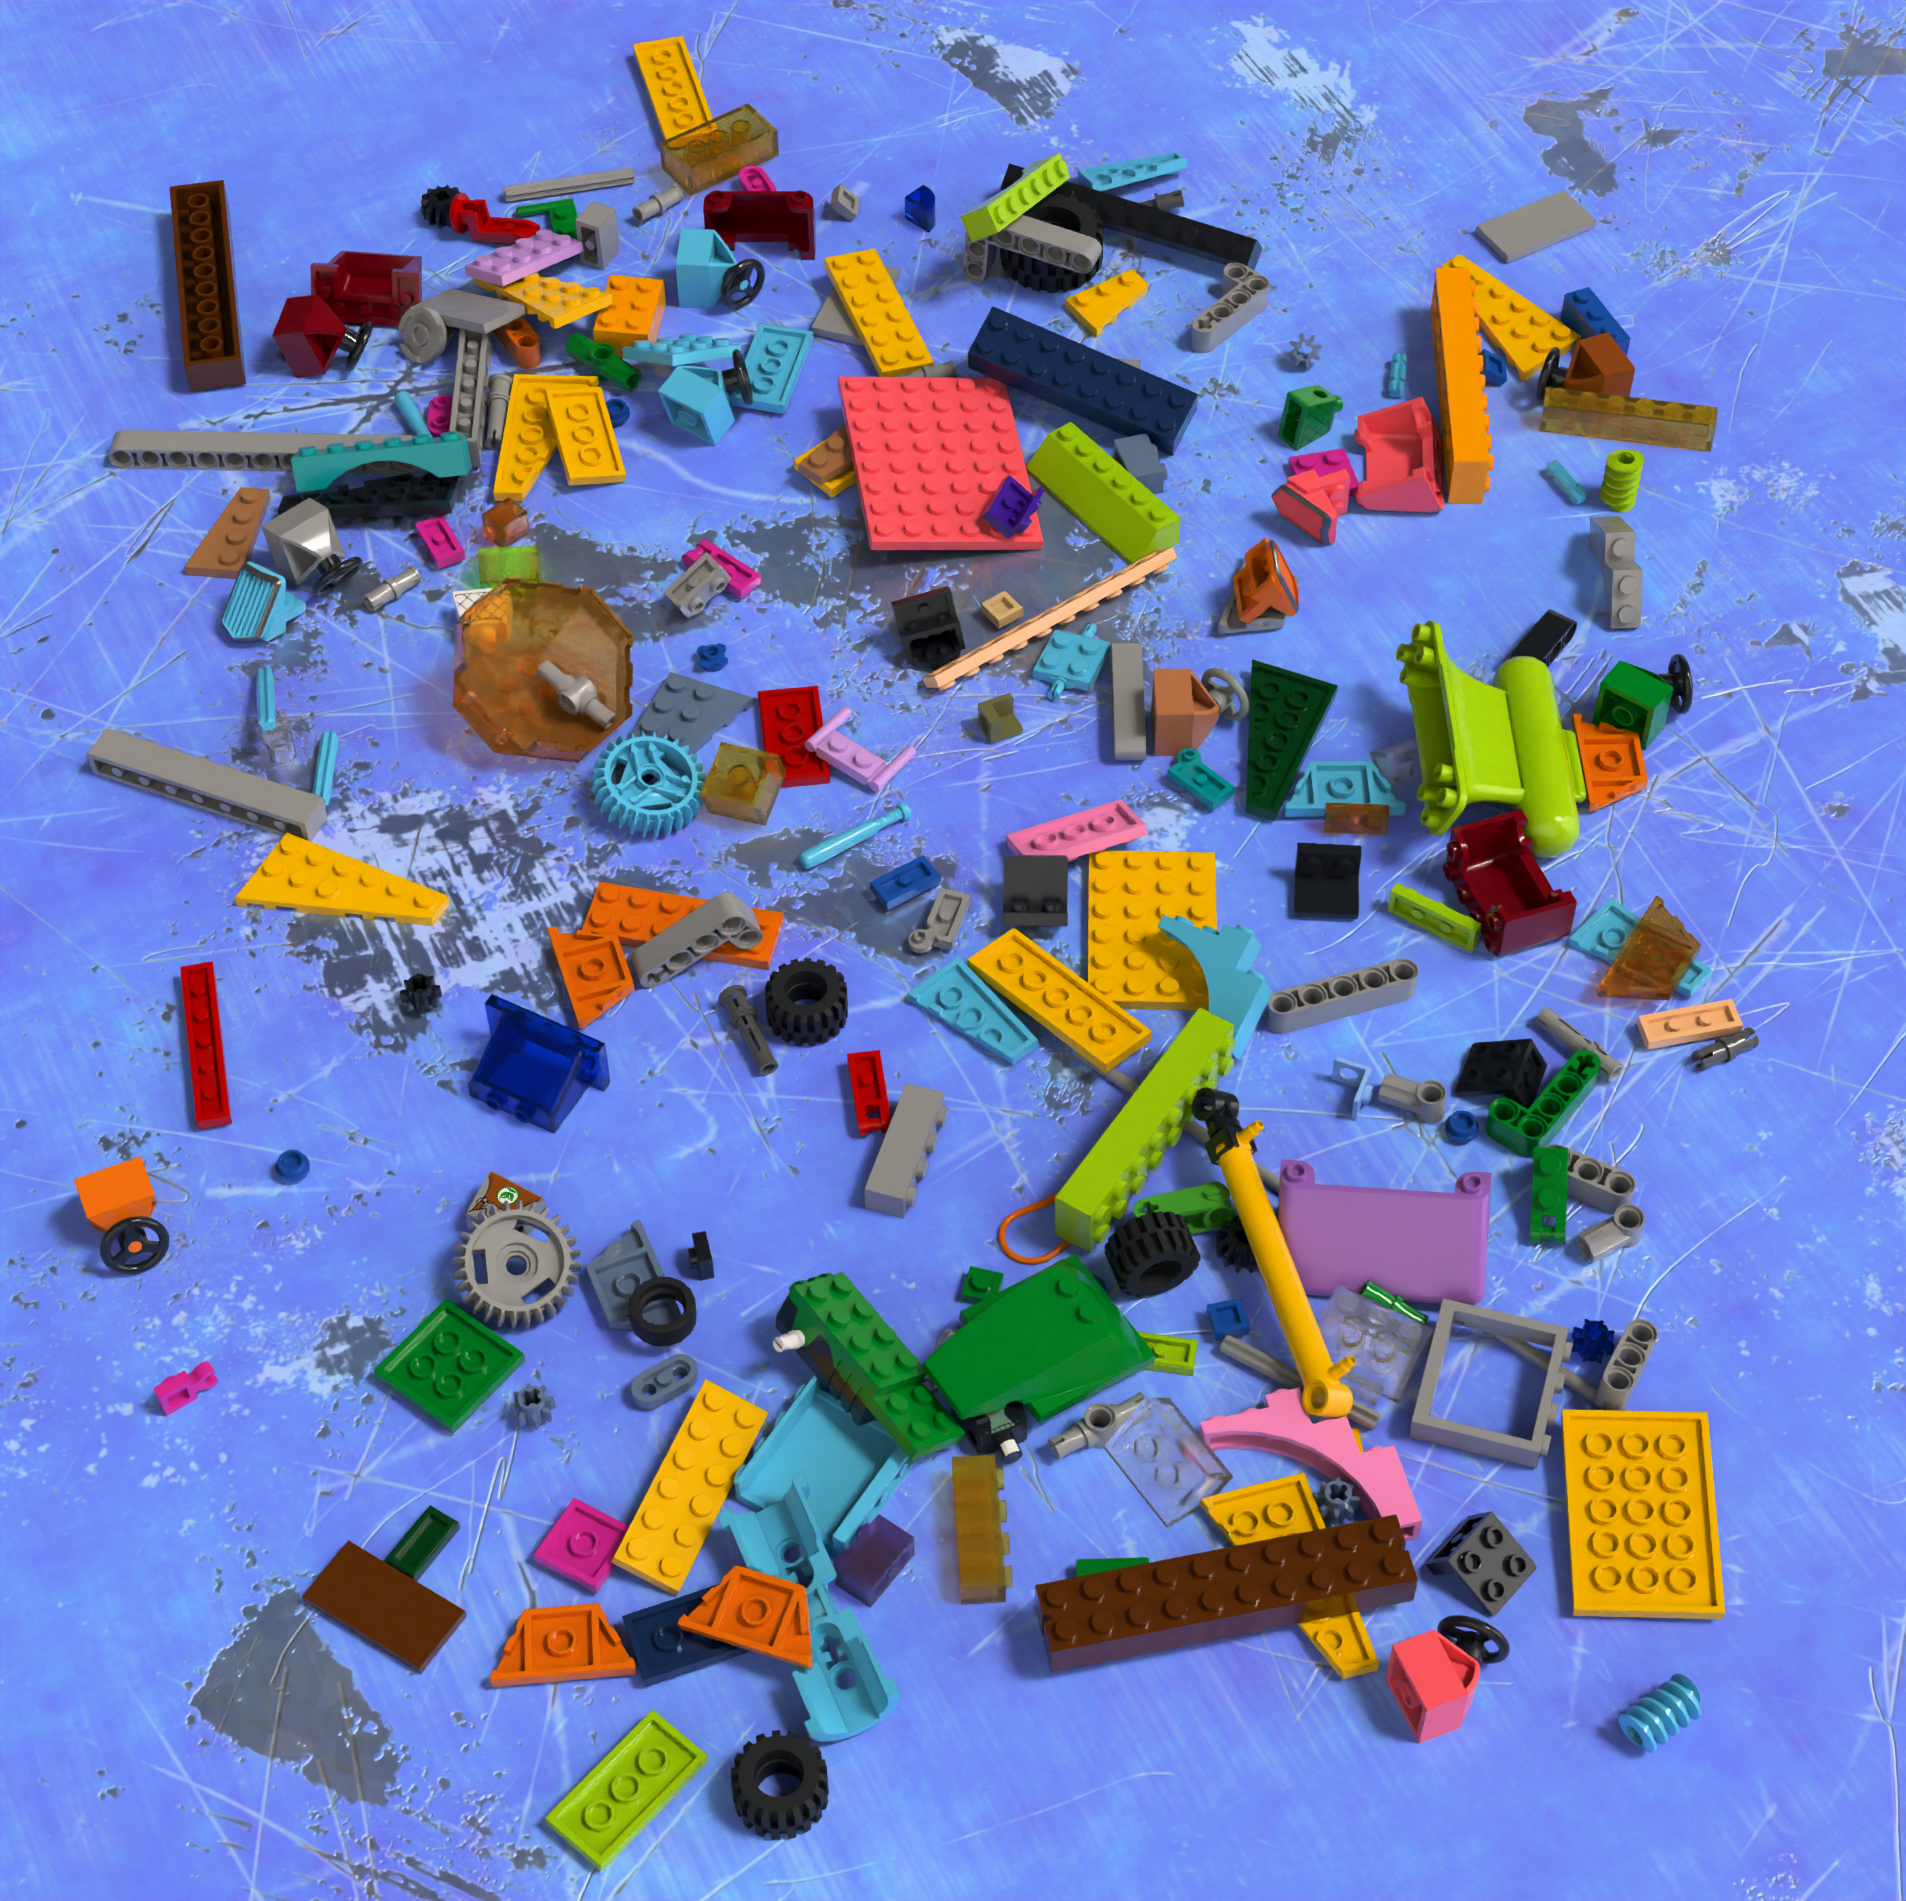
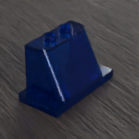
(536, 1066)

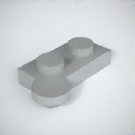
(943, 922)

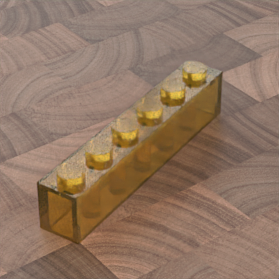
(1628, 419)

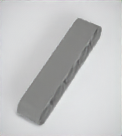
(1128, 701)
(1341, 996)

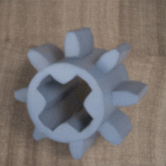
(1300, 357)
(532, 1406)
(1337, 1500)

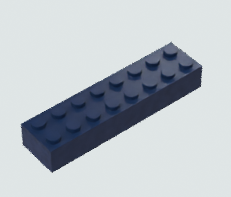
(1082, 380)

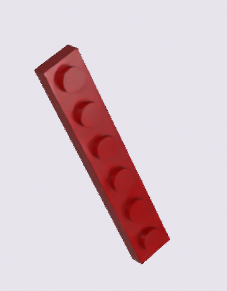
(205, 1045)

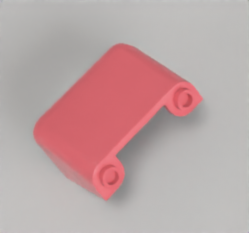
(1401, 459)

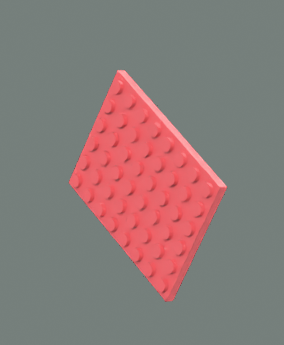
(932, 460)

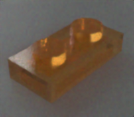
(1356, 818)

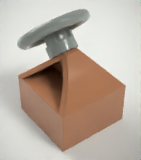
(1188, 709)

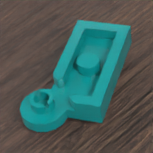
(1199, 779)

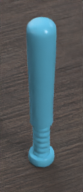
(411, 413)
(837, 844)

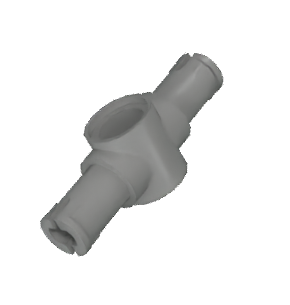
(576, 694)
(1090, 1436)

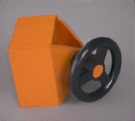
(120, 1205)

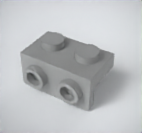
(698, 585)

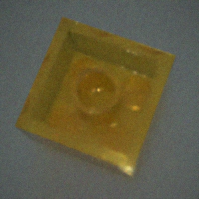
(743, 783)

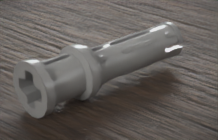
(497, 401)

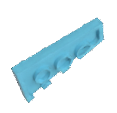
(1130, 171)
(1608, 932)
(973, 1009)

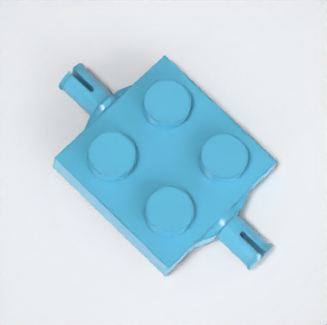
(1072, 661)

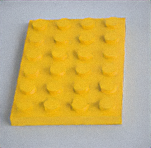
(1126, 949)
(1641, 1514)

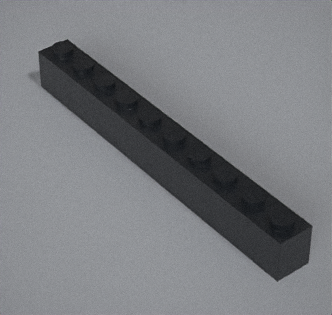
(1158, 225)

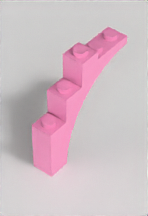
(1327, 1446)

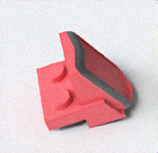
(1314, 502)

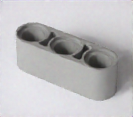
(1601, 1182)
(1626, 1365)

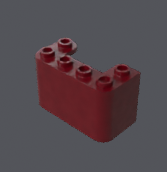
(1505, 885)

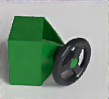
(1641, 699)

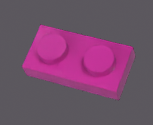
(440, 541)

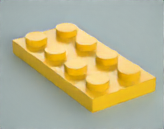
(585, 436)

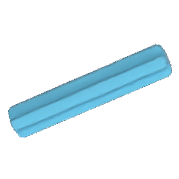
(325, 765)

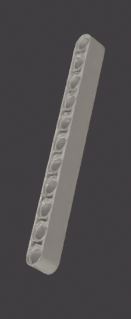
(233, 450)

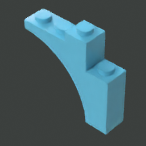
(1226, 960)

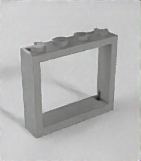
(1476, 1439)

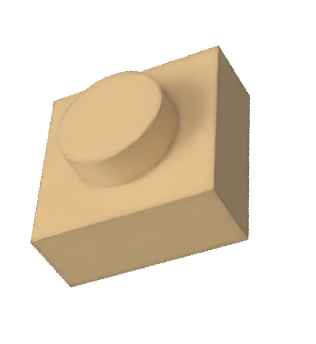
(1001, 609)

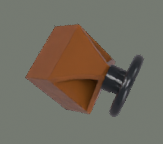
(1594, 367)

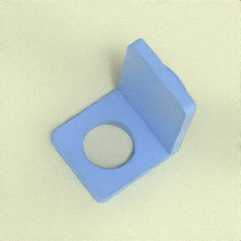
(1362, 1082)

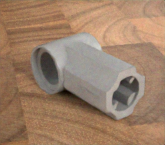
(1423, 1098)
(1611, 1234)

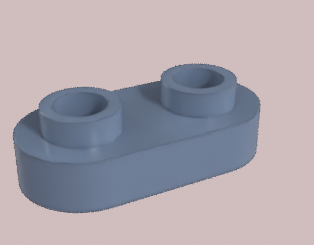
(663, 1382)

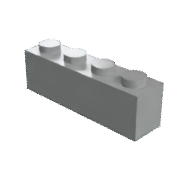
(905, 1151)

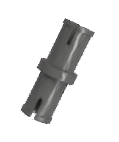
(1725, 1049)

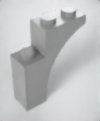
(1622, 577)

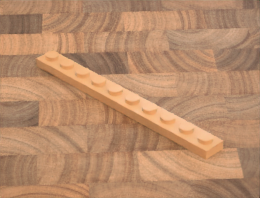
(1041, 624)

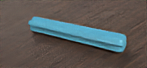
(265, 699)

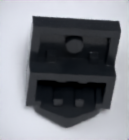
(929, 628)

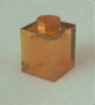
(505, 523)

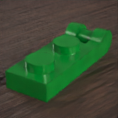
(1549, 1194)

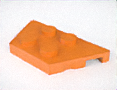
(1609, 762)
(591, 971)
(756, 1615)
(562, 1646)

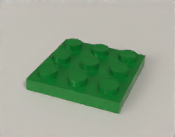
(449, 1365)

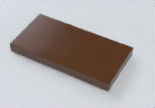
(384, 1606)

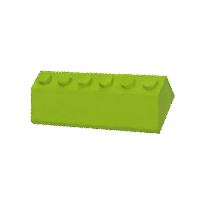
(1103, 494)

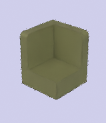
(998, 720)

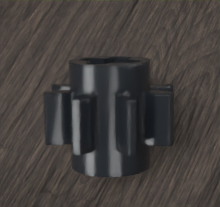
(420, 993)

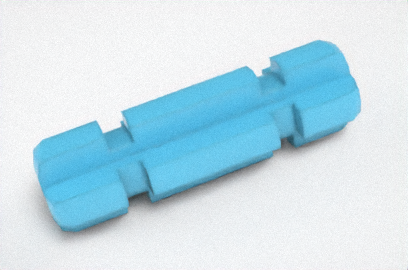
(1397, 375)
(1566, 482)

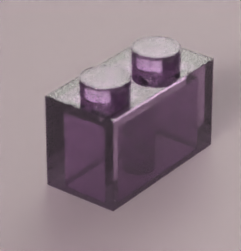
(873, 1560)

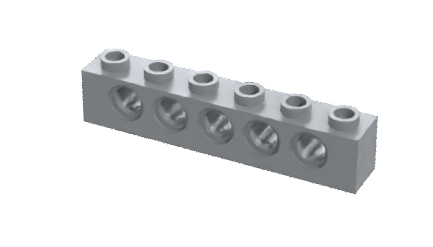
(471, 390)

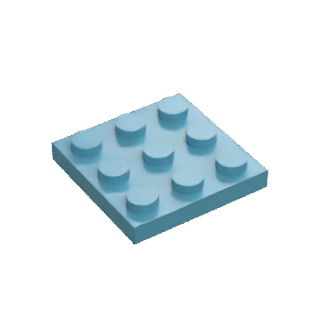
(681, 351)

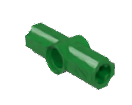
(603, 361)

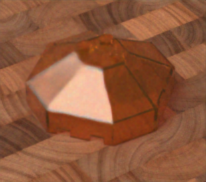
(498, 658)

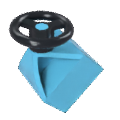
(710, 272)
(700, 398)

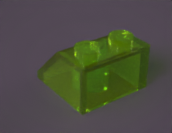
(519, 562)

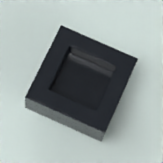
(701, 1256)

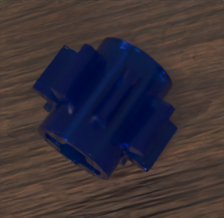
(1593, 1341)

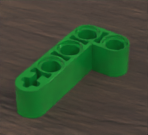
(1514, 1124)

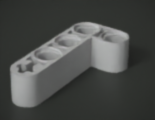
(1243, 300)
(695, 936)

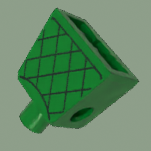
(1307, 415)

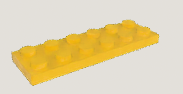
(672, 85)
(877, 313)
(1059, 1000)
(689, 1488)

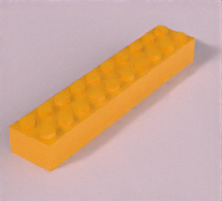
(1460, 386)

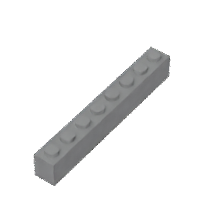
(207, 785)

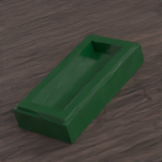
(423, 1543)

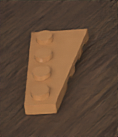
(828, 459)
(231, 537)

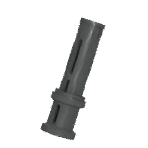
(763, 1059)

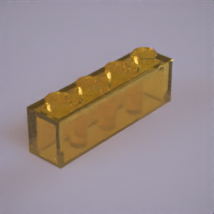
(979, 1529)

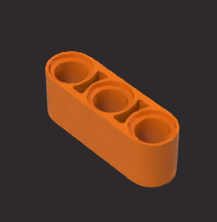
(520, 342)

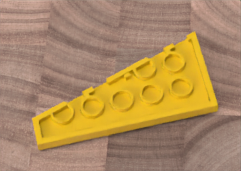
(551, 298)
(1515, 323)
(1281, 1510)

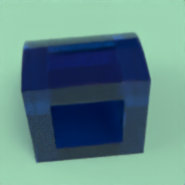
(921, 208)

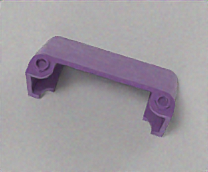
(1399, 1239)

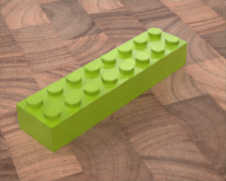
(1143, 1131)

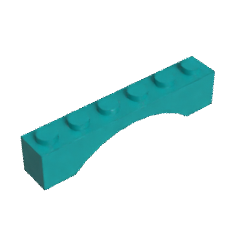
(439, 455)

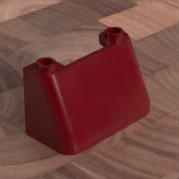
(763, 218)

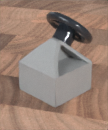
(308, 544)

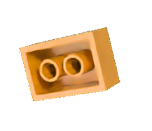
(634, 312)

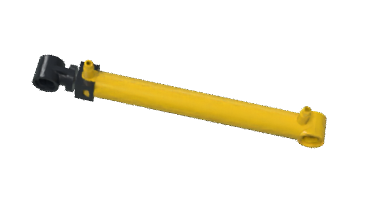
(1232, 1151)

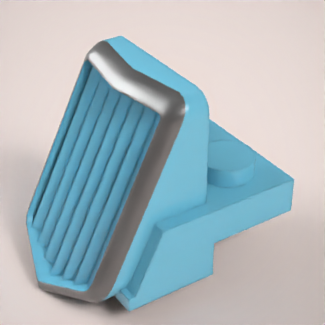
(259, 605)

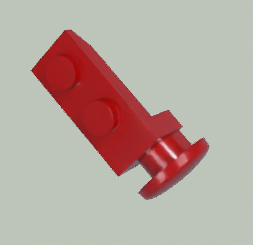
(474, 215)

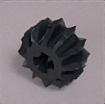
(437, 205)
(1234, 1246)

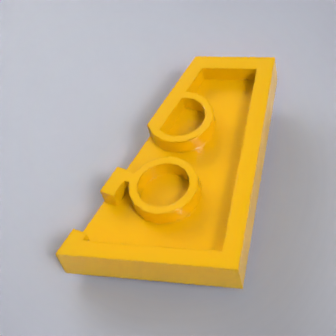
(1104, 301)

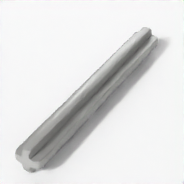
(569, 184)
(1288, 1376)

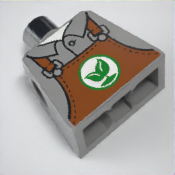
(496, 1191)

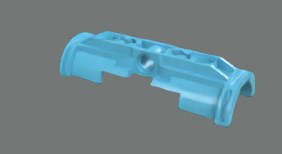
(762, 1542)

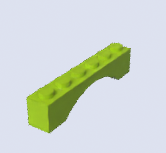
(1006, 206)

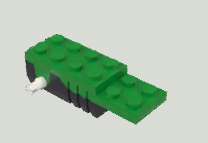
(863, 1363)

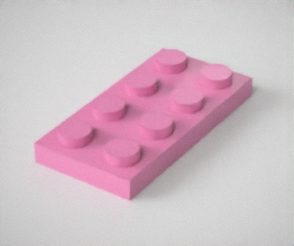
(1080, 832)

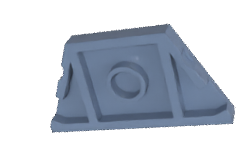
(620, 1272)

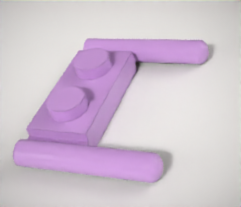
(852, 757)

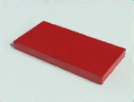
(787, 723)

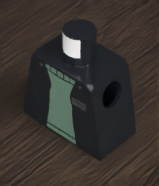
(997, 1431)

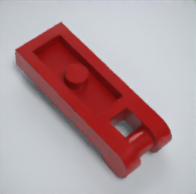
(869, 1091)

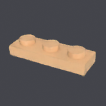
(1689, 1024)

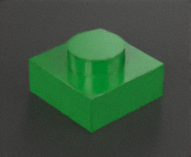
(981, 1285)

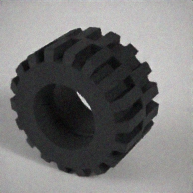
(806, 1022)
(1152, 1254)
(775, 1756)

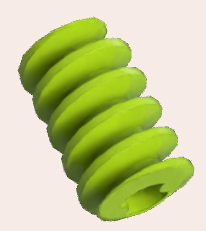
(1621, 479)

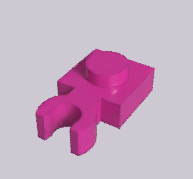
(182, 1388)

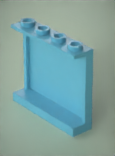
(846, 1465)

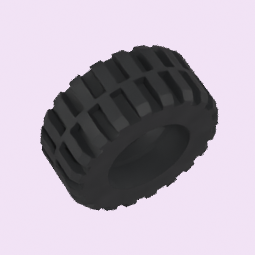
(1045, 276)

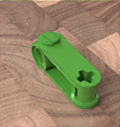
(1201, 1206)

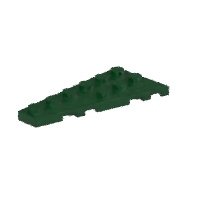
(1282, 728)

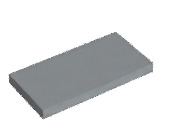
(1535, 226)
(473, 311)
(834, 321)

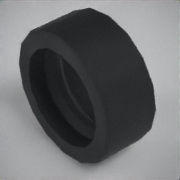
(656, 1289)

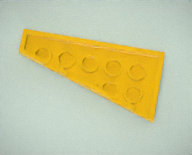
(528, 432)
(333, 884)

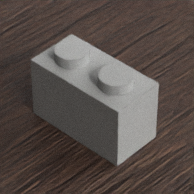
(599, 235)

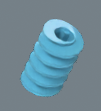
(1661, 1713)

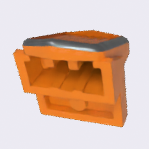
(1265, 583)

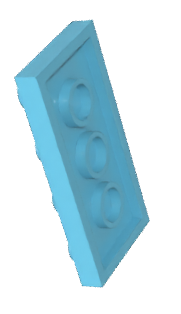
(774, 366)

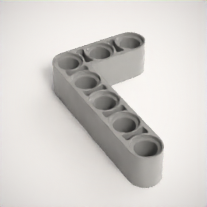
(1033, 240)

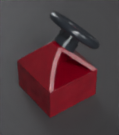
(312, 333)

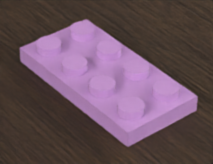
(523, 258)

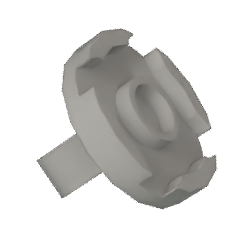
(424, 334)

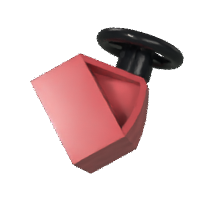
(1438, 1676)

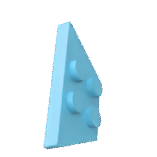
(1341, 783)

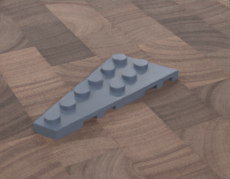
(687, 712)

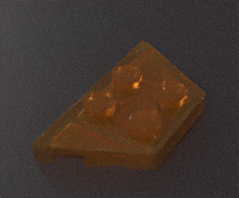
(1652, 958)

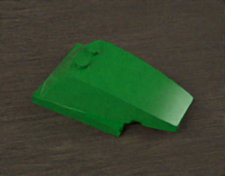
(1038, 1345)

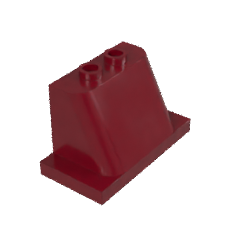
(369, 286)

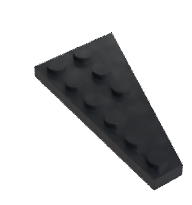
(386, 497)

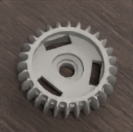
(500, 1243)

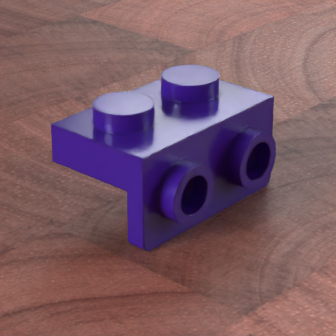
(1012, 507)

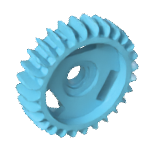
(633, 799)

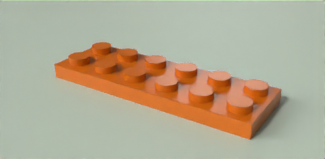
(643, 913)

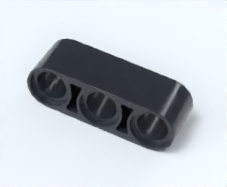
(1547, 638)

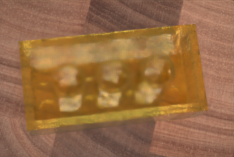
(719, 149)

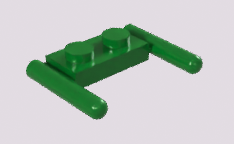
(561, 215)

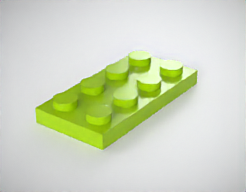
(626, 1790)

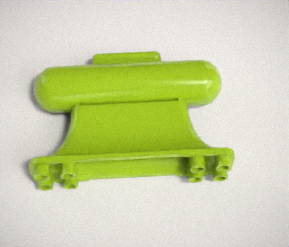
(1492, 742)

